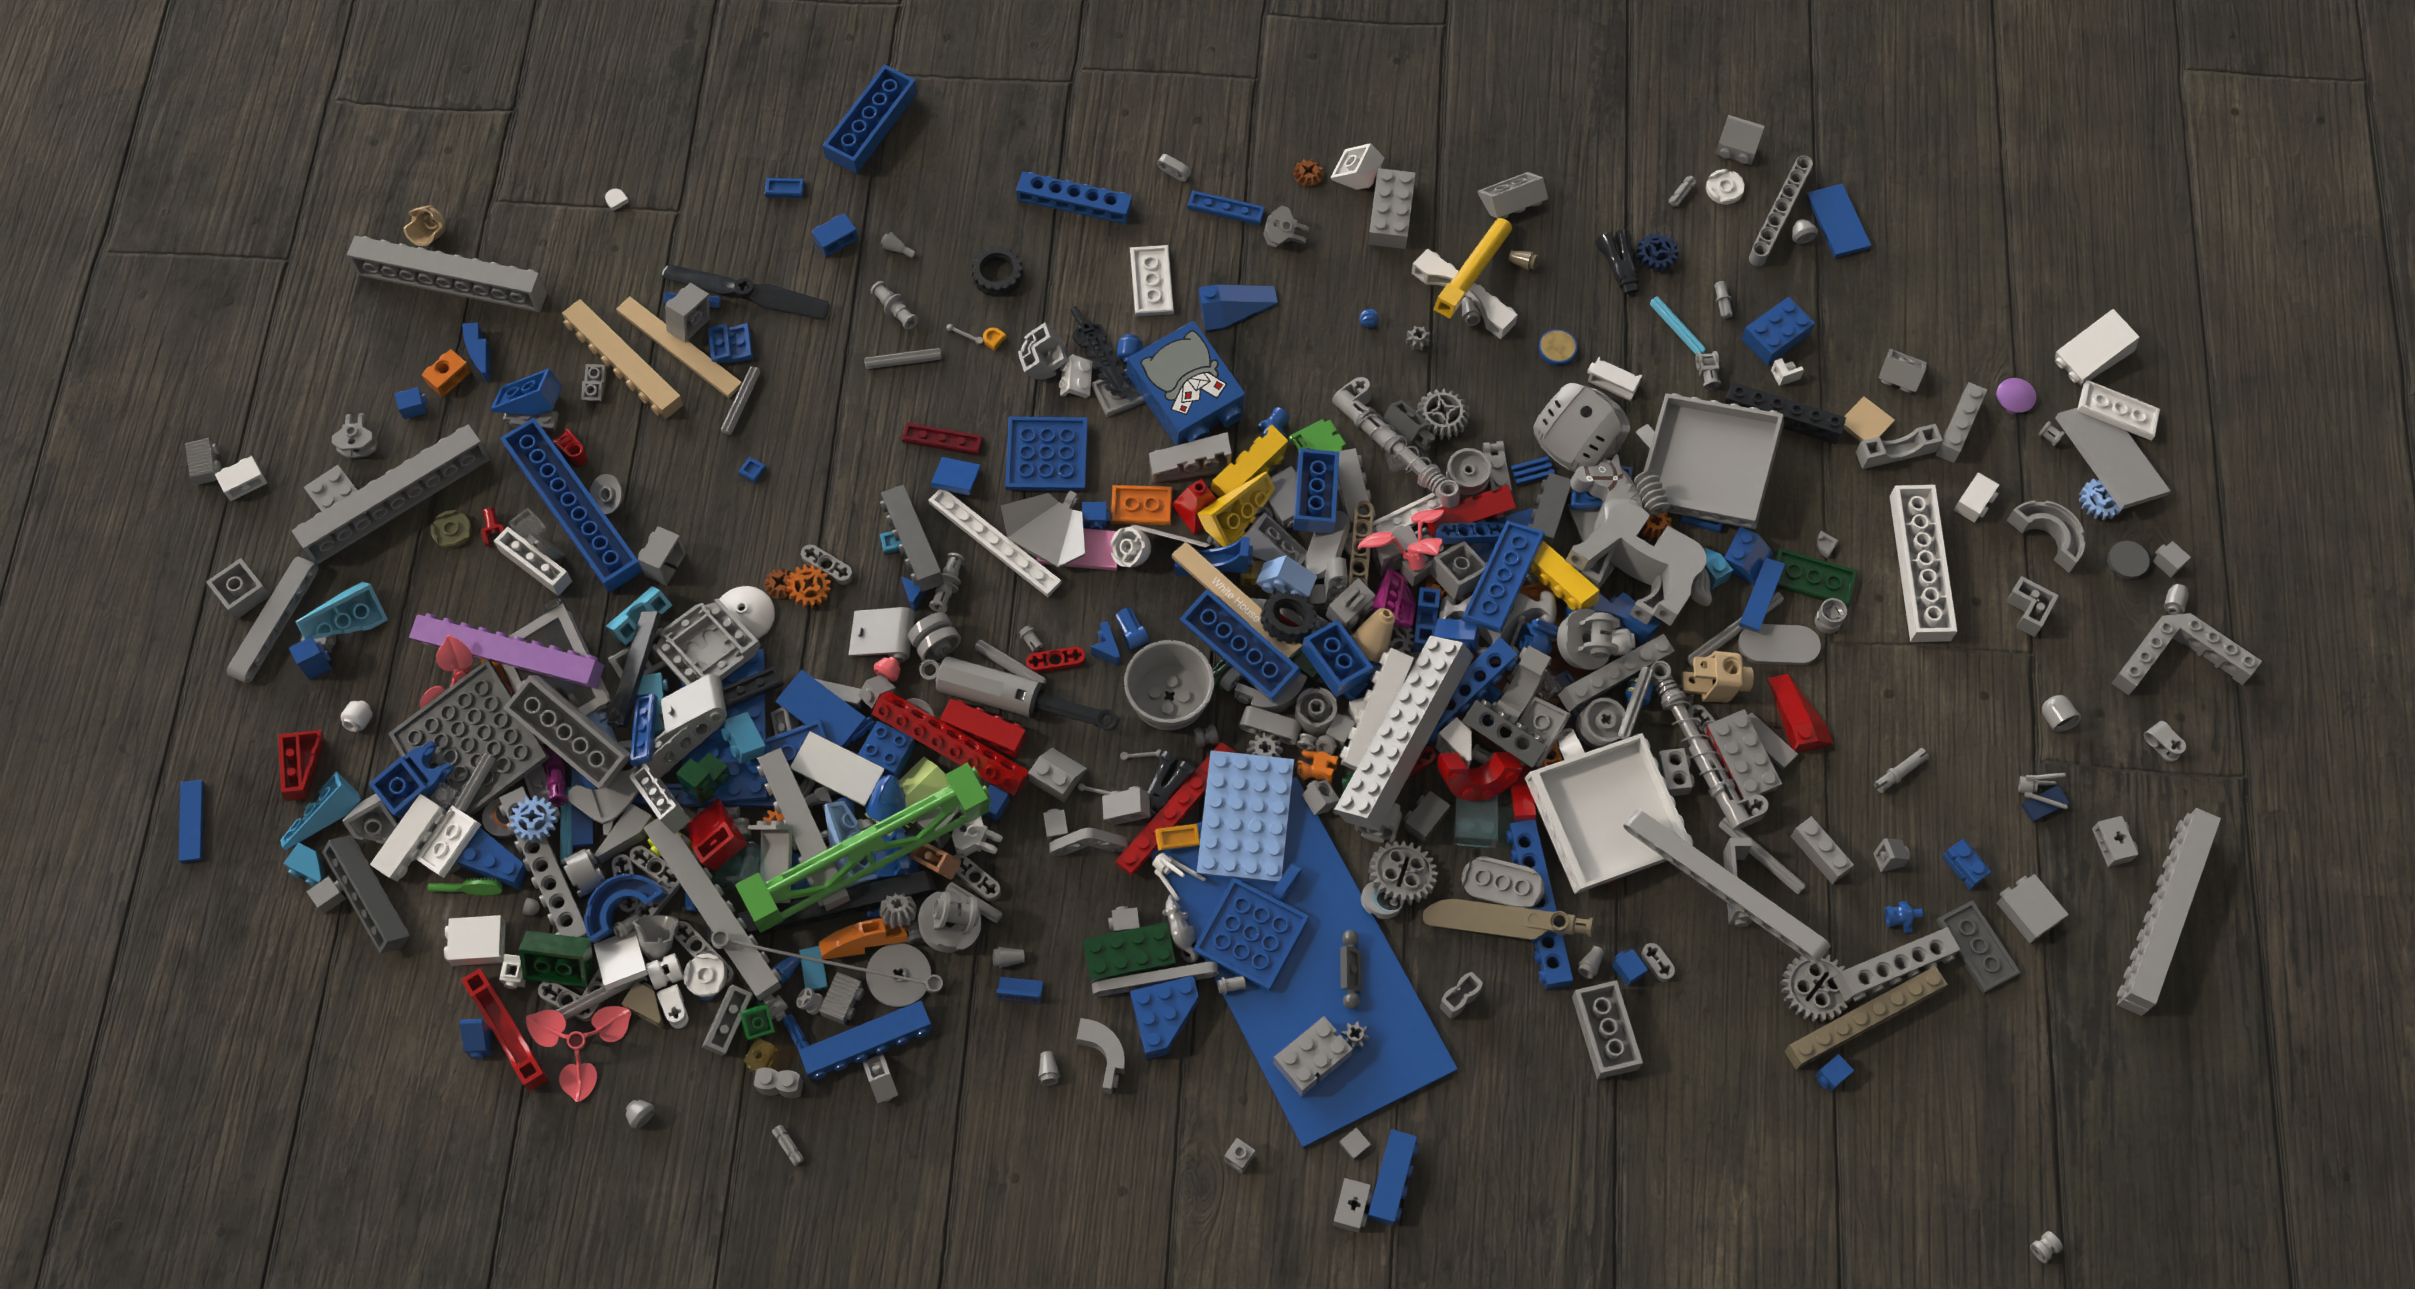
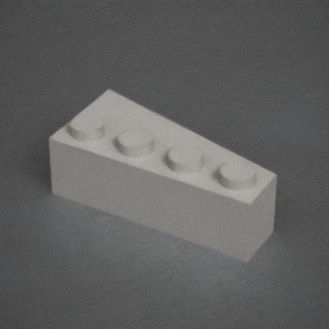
(1191, 459)

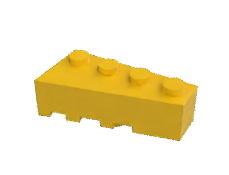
(1260, 458)

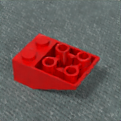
(715, 835)

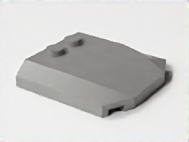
(705, 643)

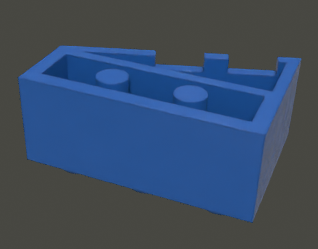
(491, 860)

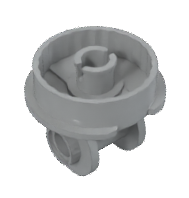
(1587, 638)
(961, 915)

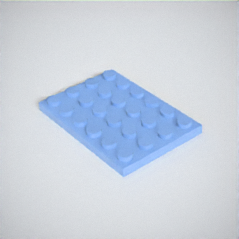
(1245, 816)

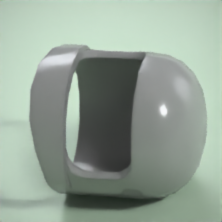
(2059, 709)

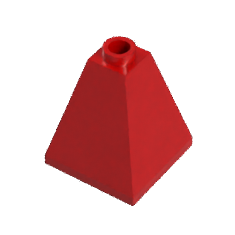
(1191, 502)

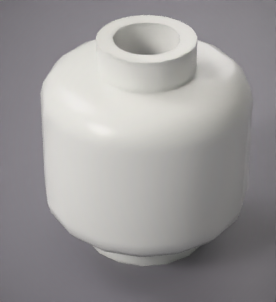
(1624, 640)
(356, 716)

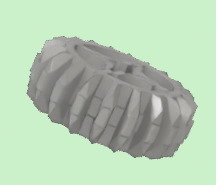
(1446, 409)

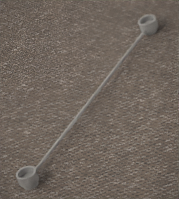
(721, 939)

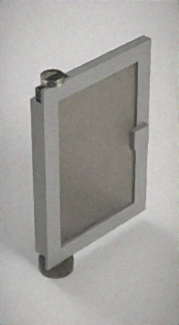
(560, 630)

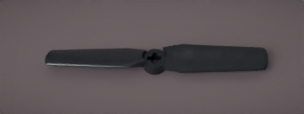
(761, 294)

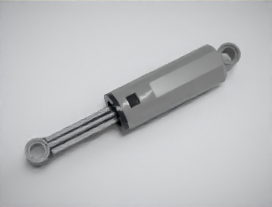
(1007, 692)

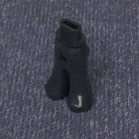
(1625, 269)
(1161, 795)

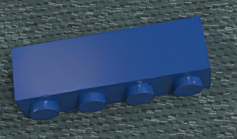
(1392, 1178)

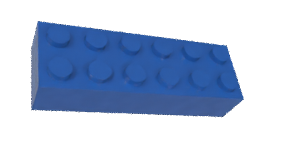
(870, 119)
(1240, 646)

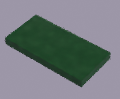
(1815, 577)

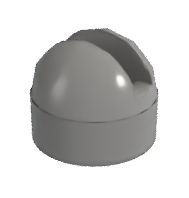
(530, 907)

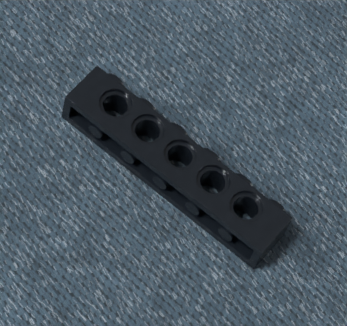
(1797, 416)

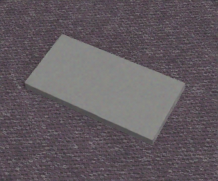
(2113, 459)

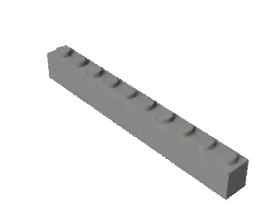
(714, 909)

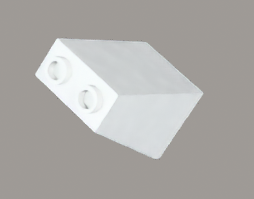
(2097, 348)

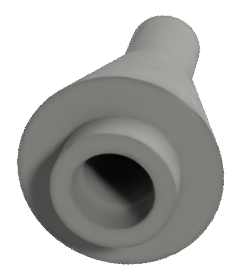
(892, 243)

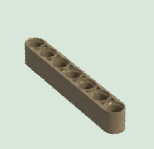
(1356, 558)

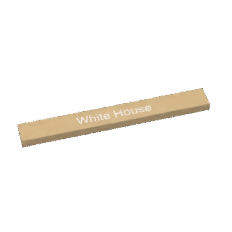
(1228, 593)

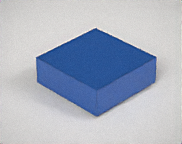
(752, 470)

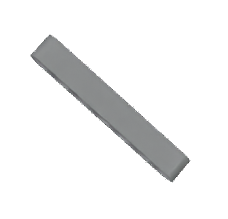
(1799, 174)
(272, 620)

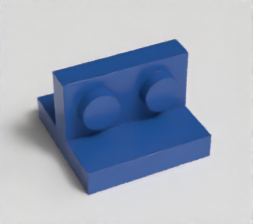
(899, 867)

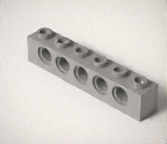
(1941, 942)

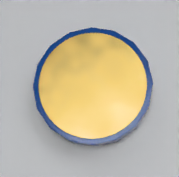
(1557, 347)

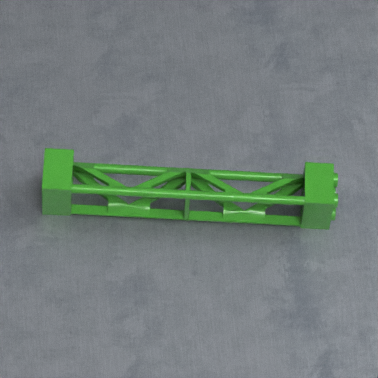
(962, 791)

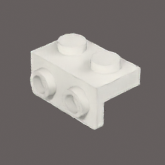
(1076, 377)

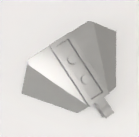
(1046, 528)

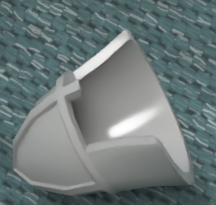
(655, 935)

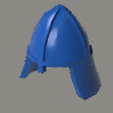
(886, 798)

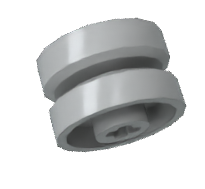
(1470, 471)
(934, 637)
(1600, 722)

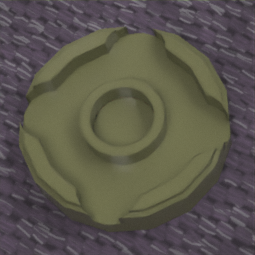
(451, 529)

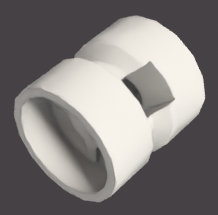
(657, 973)

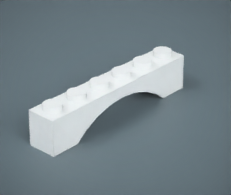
(1436, 271)

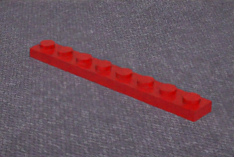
(1168, 816)

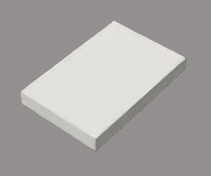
(447, 841)
(620, 960)

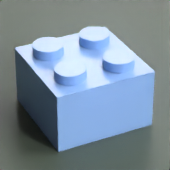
(1286, 576)

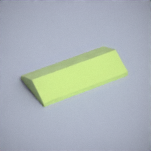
(920, 782)

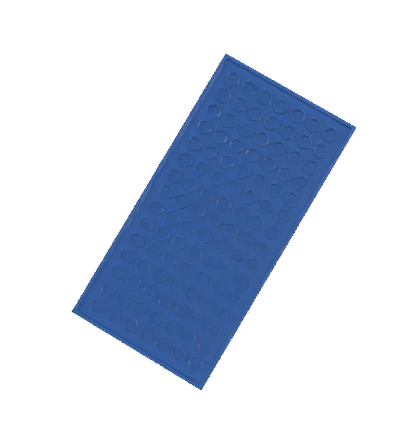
(1402, 1042)

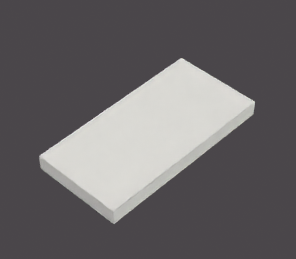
(1151, 281)
(2119, 410)
(837, 768)

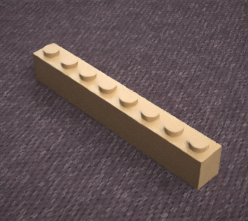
(622, 359)

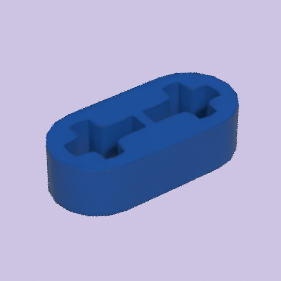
(1286, 881)

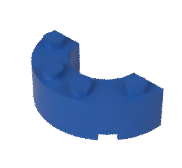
(611, 894)

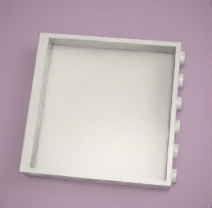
(1591, 799)

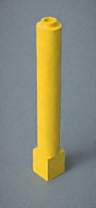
(1453, 293)

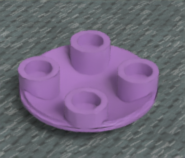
(2016, 395)

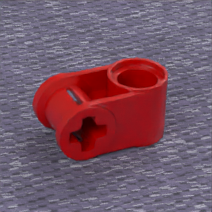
(568, 446)

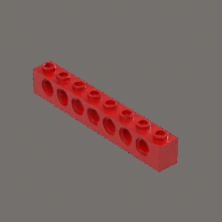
(950, 742)

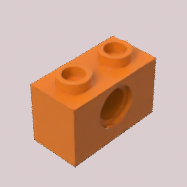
(443, 382)

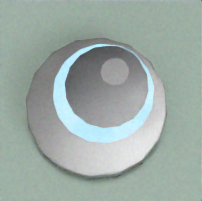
(1376, 903)

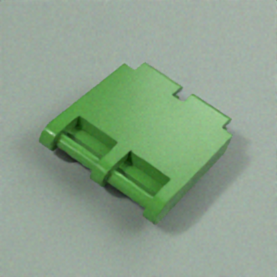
(1318, 437)

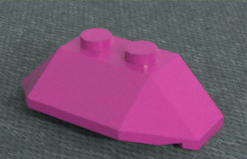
(1396, 597)

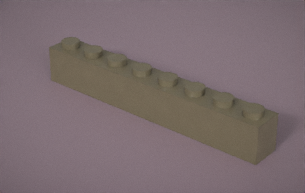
(1865, 1017)

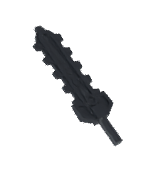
(1092, 337)

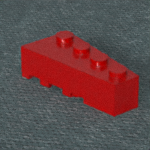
(1477, 508)

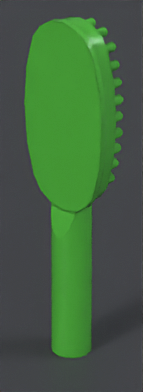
(472, 887)

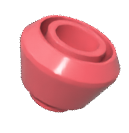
(888, 668)

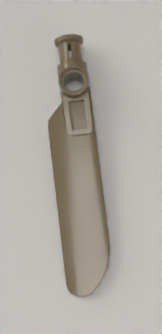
(1502, 919)

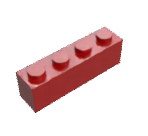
(984, 728)

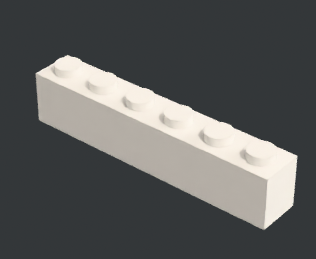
(1378, 702)

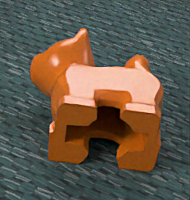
(1322, 766)

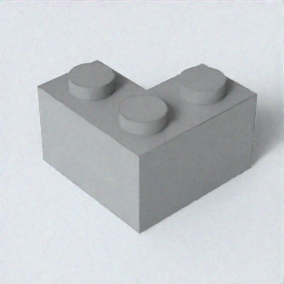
(2035, 603)

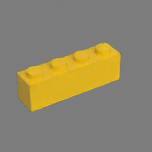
(1564, 579)

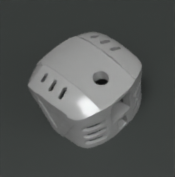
(1571, 433)

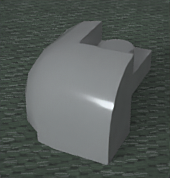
(1042, 352)

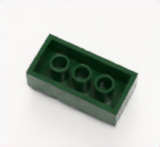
(1129, 952)

